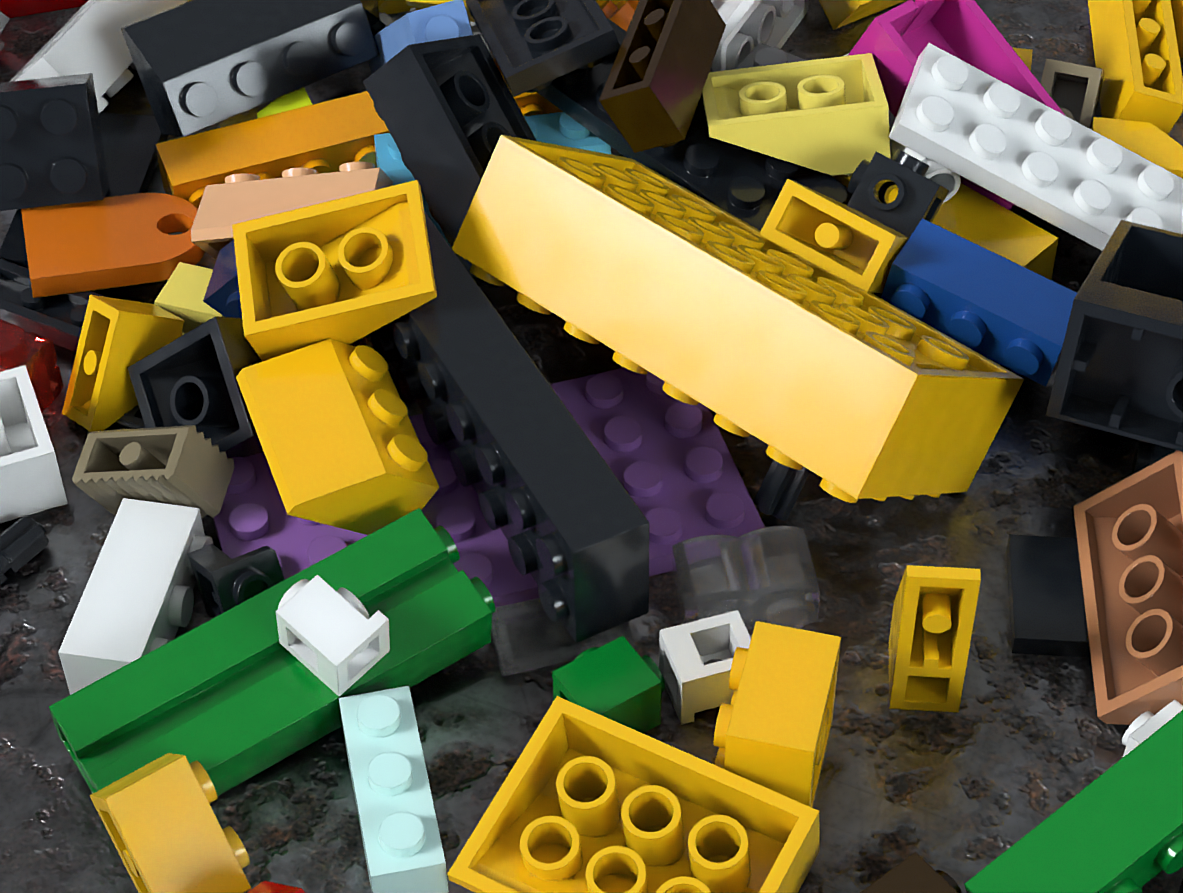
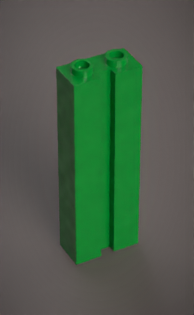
(243, 698)

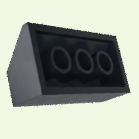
(237, 54)
(446, 118)

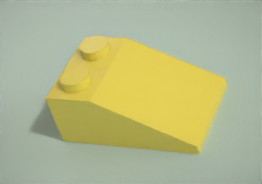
(803, 112)

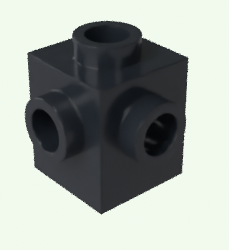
(916, 195)

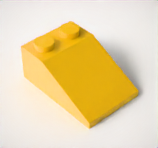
(333, 269)

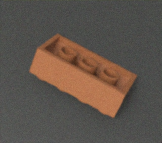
(1134, 590)

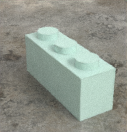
(393, 793)

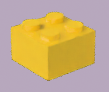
(780, 709)

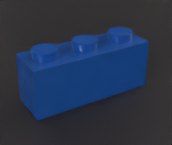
(981, 300)

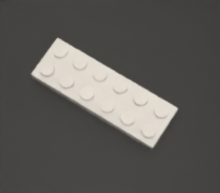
(1031, 152)

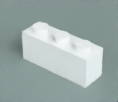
(135, 591)

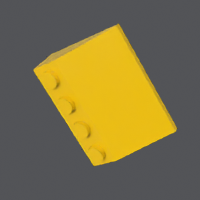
(631, 815)

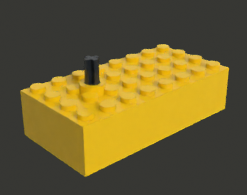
(736, 325)

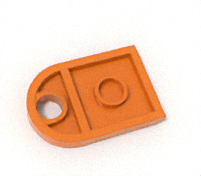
(108, 242)

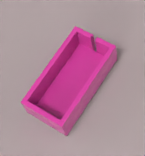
(957, 28)

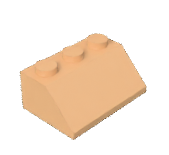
(249, 198)

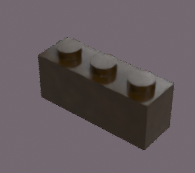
(662, 70)

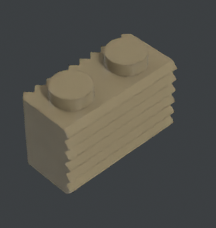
(154, 466)

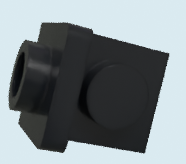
(231, 581)

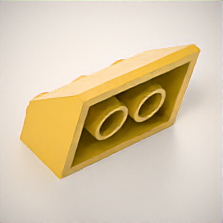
(337, 436)

